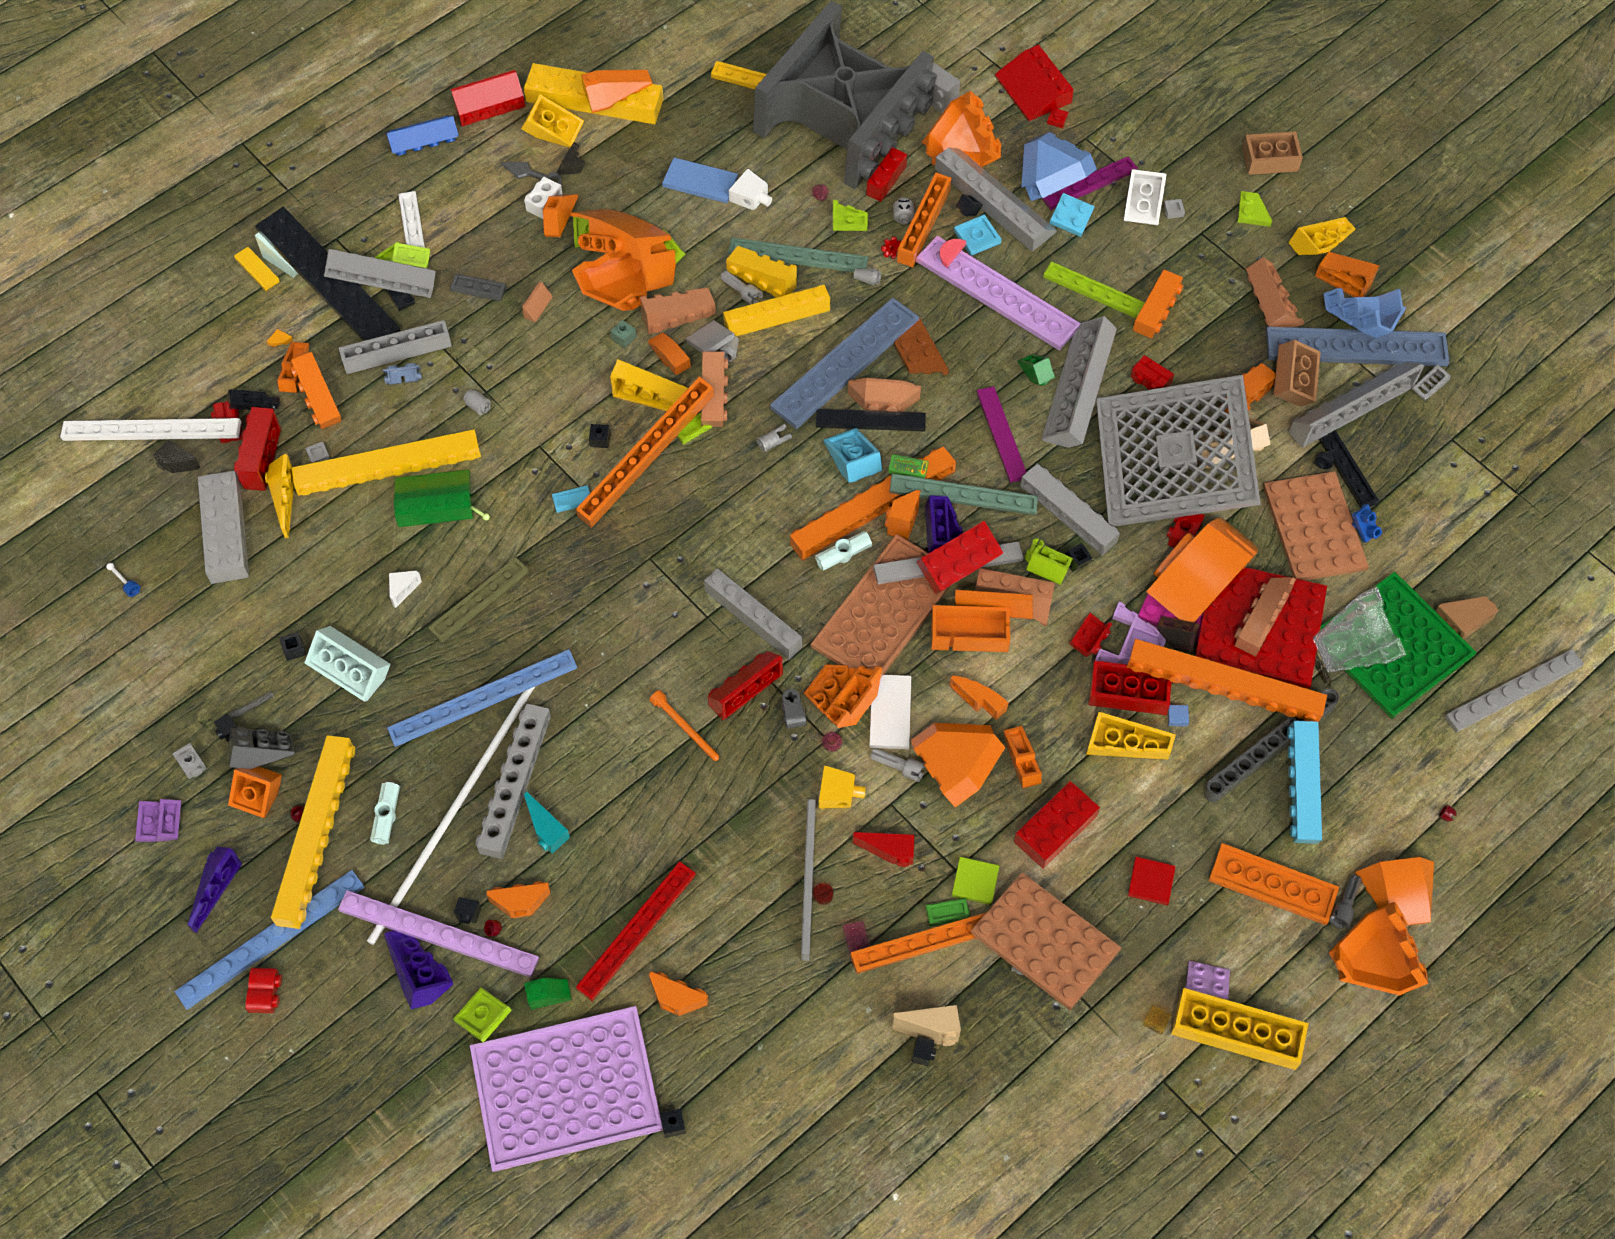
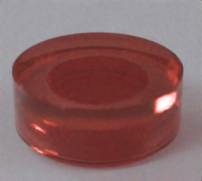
(823, 893)

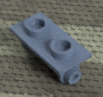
(395, 373)

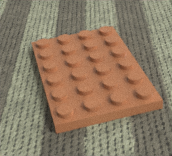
(1315, 526)
(1046, 941)

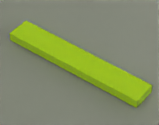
(1093, 289)

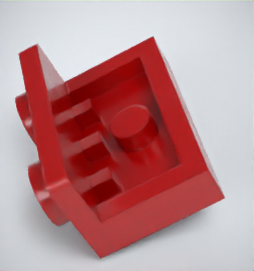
(1089, 635)

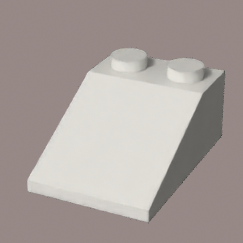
(1145, 197)

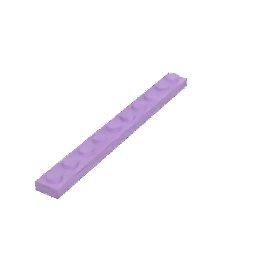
(439, 934)

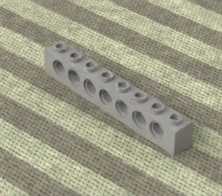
(497, 845)

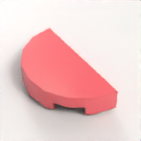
(950, 250)

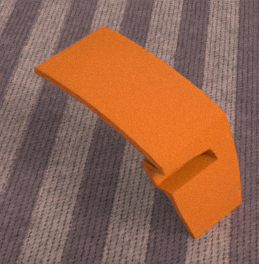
(1201, 569)

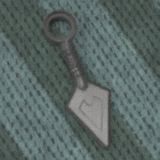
(523, 169)

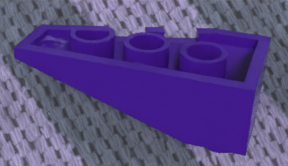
(216, 876)
(417, 971)

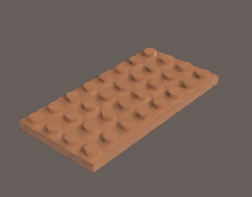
(878, 618)

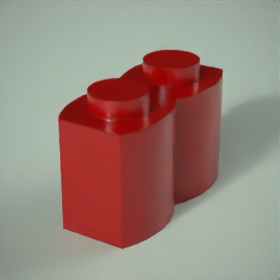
(262, 990)

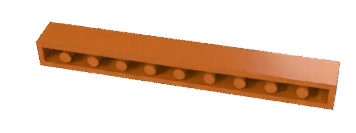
(645, 452)
(861, 509)
(1226, 681)

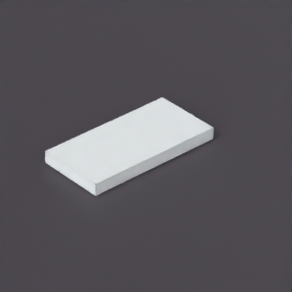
(891, 713)

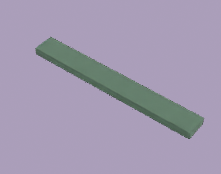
(803, 255)
(965, 494)

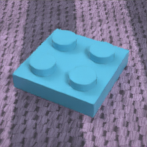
(1071, 214)
(978, 235)

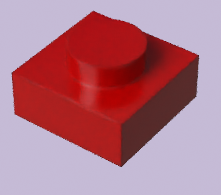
(1057, 118)

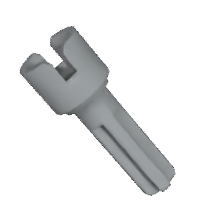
(748, 292)
(910, 768)

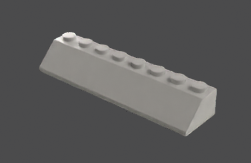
(996, 198)
(1079, 383)
(1355, 403)

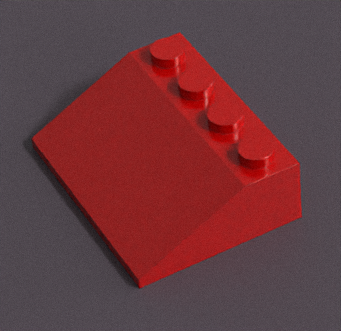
(1035, 83)

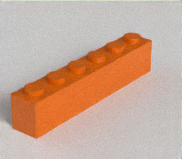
(924, 219)

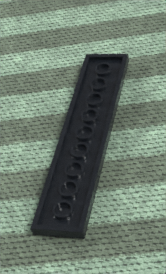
(309, 261)

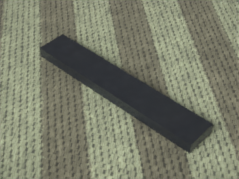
(870, 420)
(1349, 470)

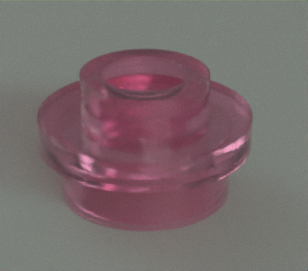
(820, 192)
(832, 736)

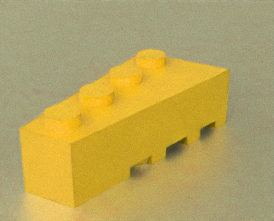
(1128, 739)

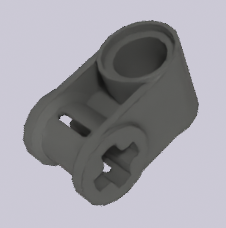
(793, 711)

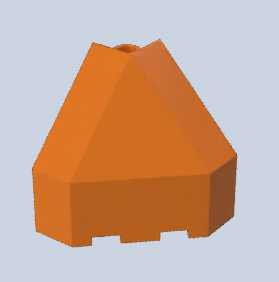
(966, 128)
(613, 280)
(958, 757)
(1380, 953)

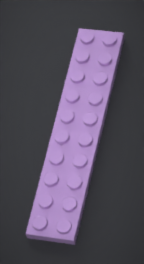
(1001, 295)

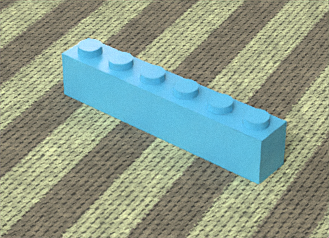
(1305, 782)

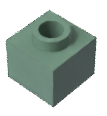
(623, 334)

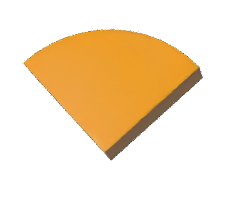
(279, 338)

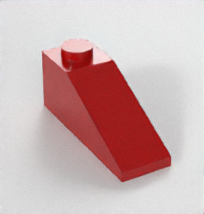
(891, 847)

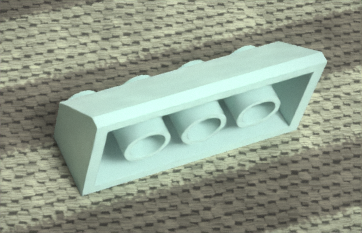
(346, 663)

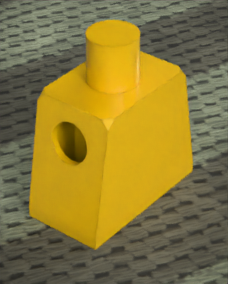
(838, 789)

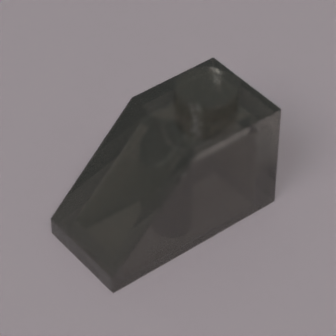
(175, 458)
(1179, 633)

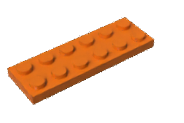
(1274, 884)

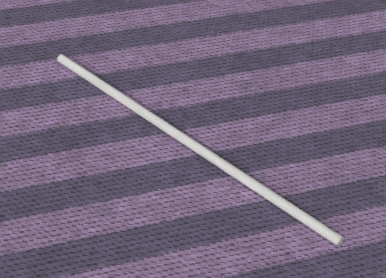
(454, 808)

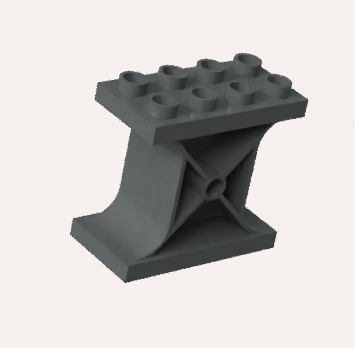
(844, 95)

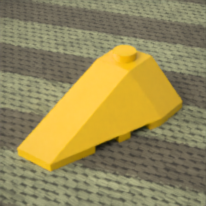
(1321, 236)
(281, 487)

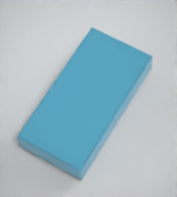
(570, 499)

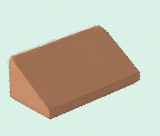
(536, 302)

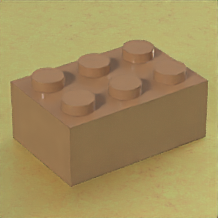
(1272, 153)
(1297, 373)

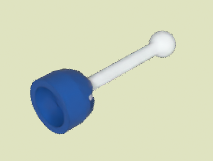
(127, 584)

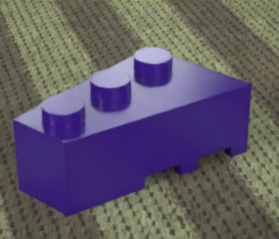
(940, 522)

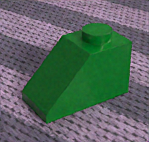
(1037, 369)
(547, 992)

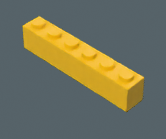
(777, 311)

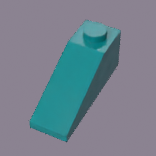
(549, 831)

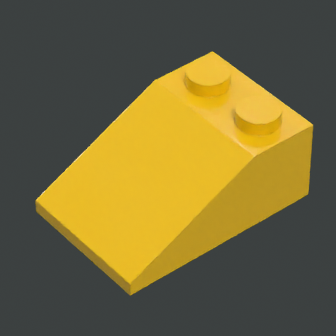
(552, 123)

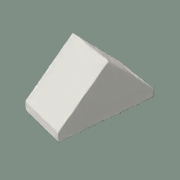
(402, 584)

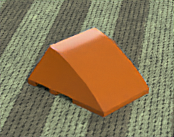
(844, 692)
(1404, 882)

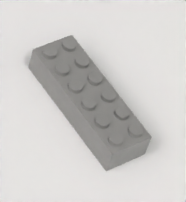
(223, 527)

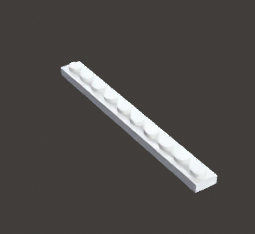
(151, 429)

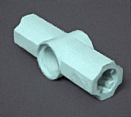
(834, 556)
(387, 802)

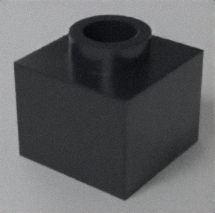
(968, 205)
(599, 436)
(1080, 557)
(292, 646)
(224, 727)
(467, 910)
(924, 1051)
(672, 1129)

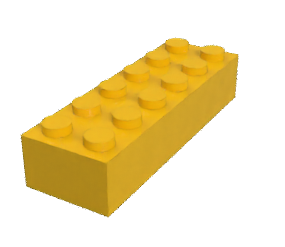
(1240, 1029)

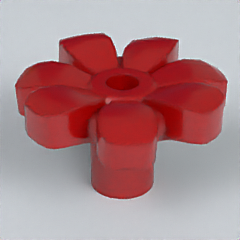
(891, 247)

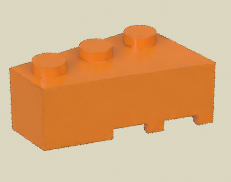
(1347, 273)
(1257, 383)

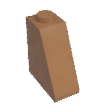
(1468, 614)

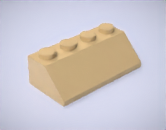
(1259, 440)

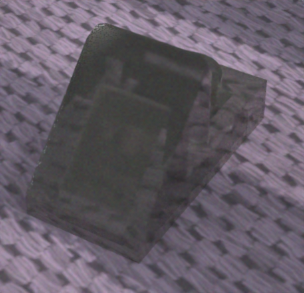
(571, 162)

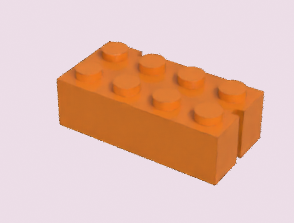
(970, 628)

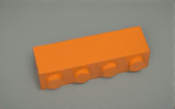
(1157, 304)
(316, 390)

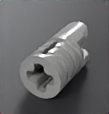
(772, 439)

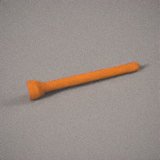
(659, 699)

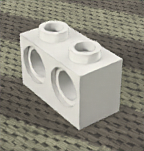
(538, 197)

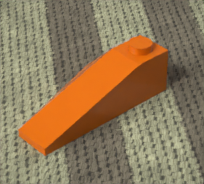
(609, 86)

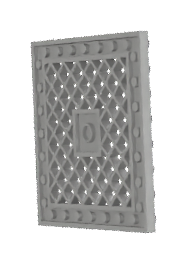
(1177, 451)

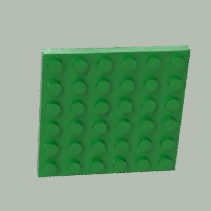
(1430, 647)

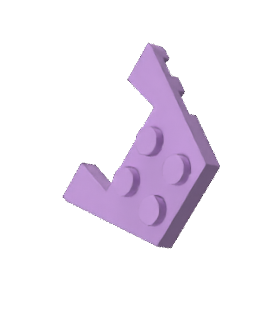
(1138, 630)

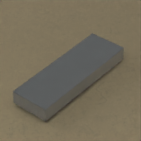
(478, 287)

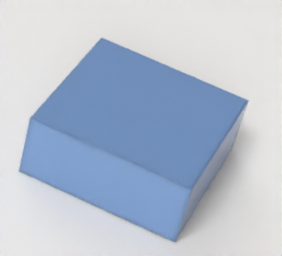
(1178, 715)

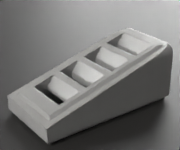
(1438, 371)

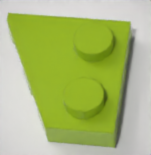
(1253, 210)
(848, 218)

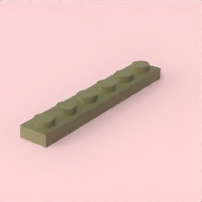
(478, 600)

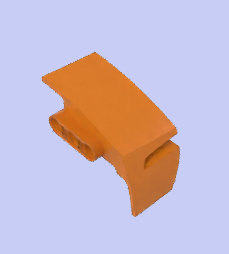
(620, 232)

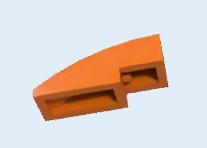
(670, 353)
(286, 380)
(979, 696)
(1023, 757)

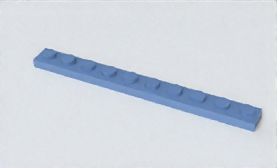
(482, 698)
(264, 943)

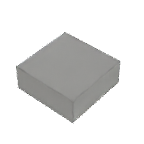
(1174, 208)
(317, 452)

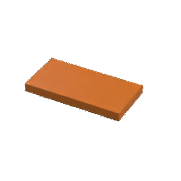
(1020, 604)

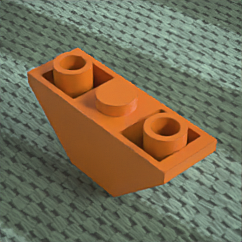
(557, 212)
(519, 899)
(675, 995)

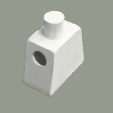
(750, 191)

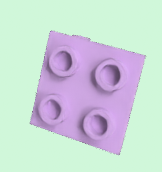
(1208, 979)

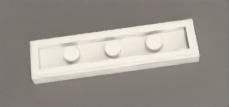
(411, 219)

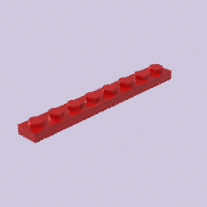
(635, 931)

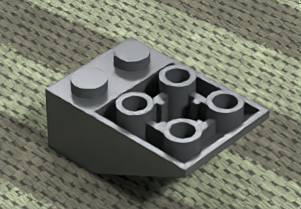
(257, 747)

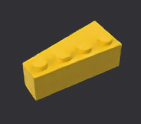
(762, 271)
(644, 387)

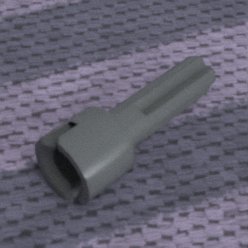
(1343, 911)

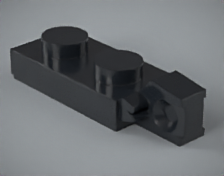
(246, 399)

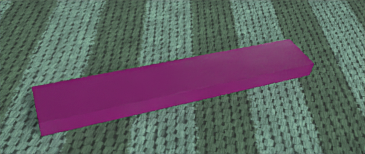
(1093, 182)
(1001, 434)

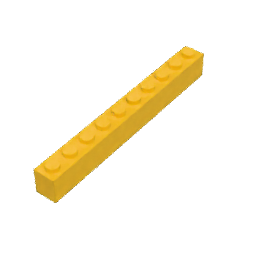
(385, 462)
(313, 833)

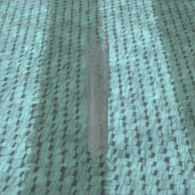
(255, 704)

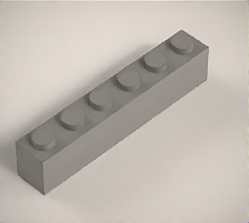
(379, 273)
(395, 347)
(1070, 509)
(753, 614)

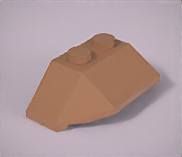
(883, 394)

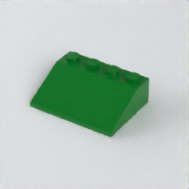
(433, 498)

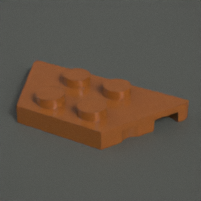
(919, 351)

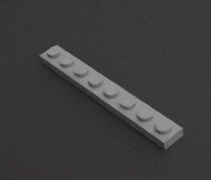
(1513, 691)

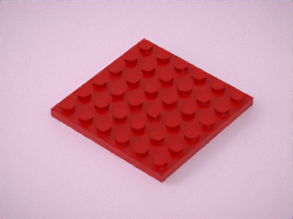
(1289, 646)

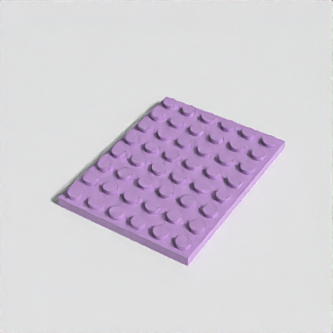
(565, 1088)

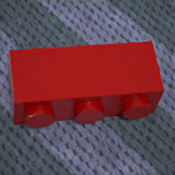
(886, 174)

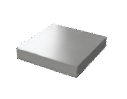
(710, 337)

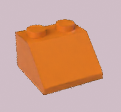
(902, 515)
(254, 790)

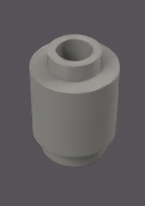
(477, 402)

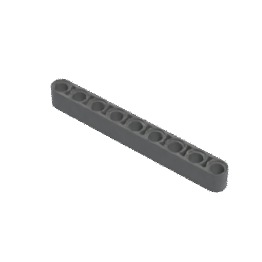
(1261, 748)

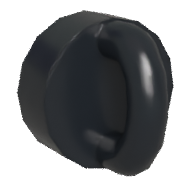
(1324, 460)

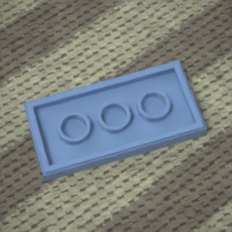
(699, 180)

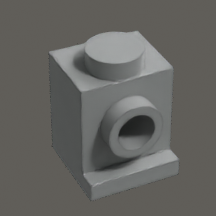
(189, 761)

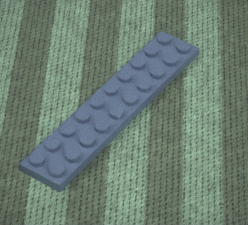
(1358, 347)
(843, 363)

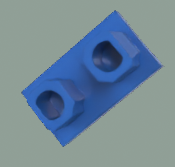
(1364, 521)

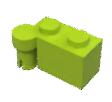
(1048, 563)

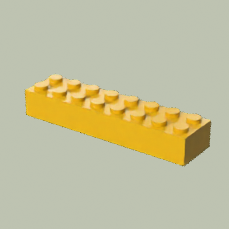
(567, 91)

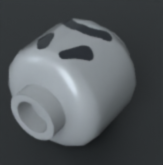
(903, 210)

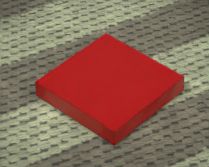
(1151, 881)

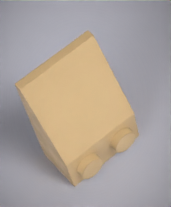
(934, 1024)

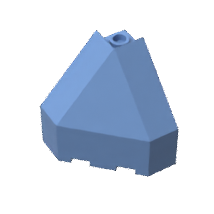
(1053, 165)
(1368, 314)

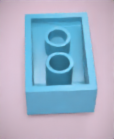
(854, 455)

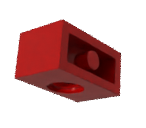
(1191, 523)

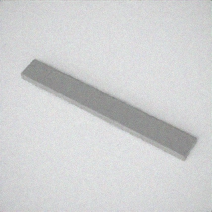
(909, 568)
(808, 880)

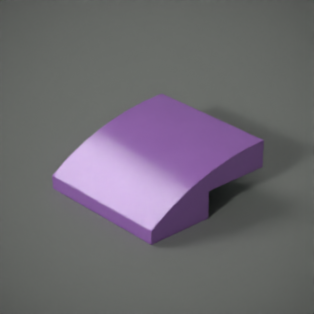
(158, 820)

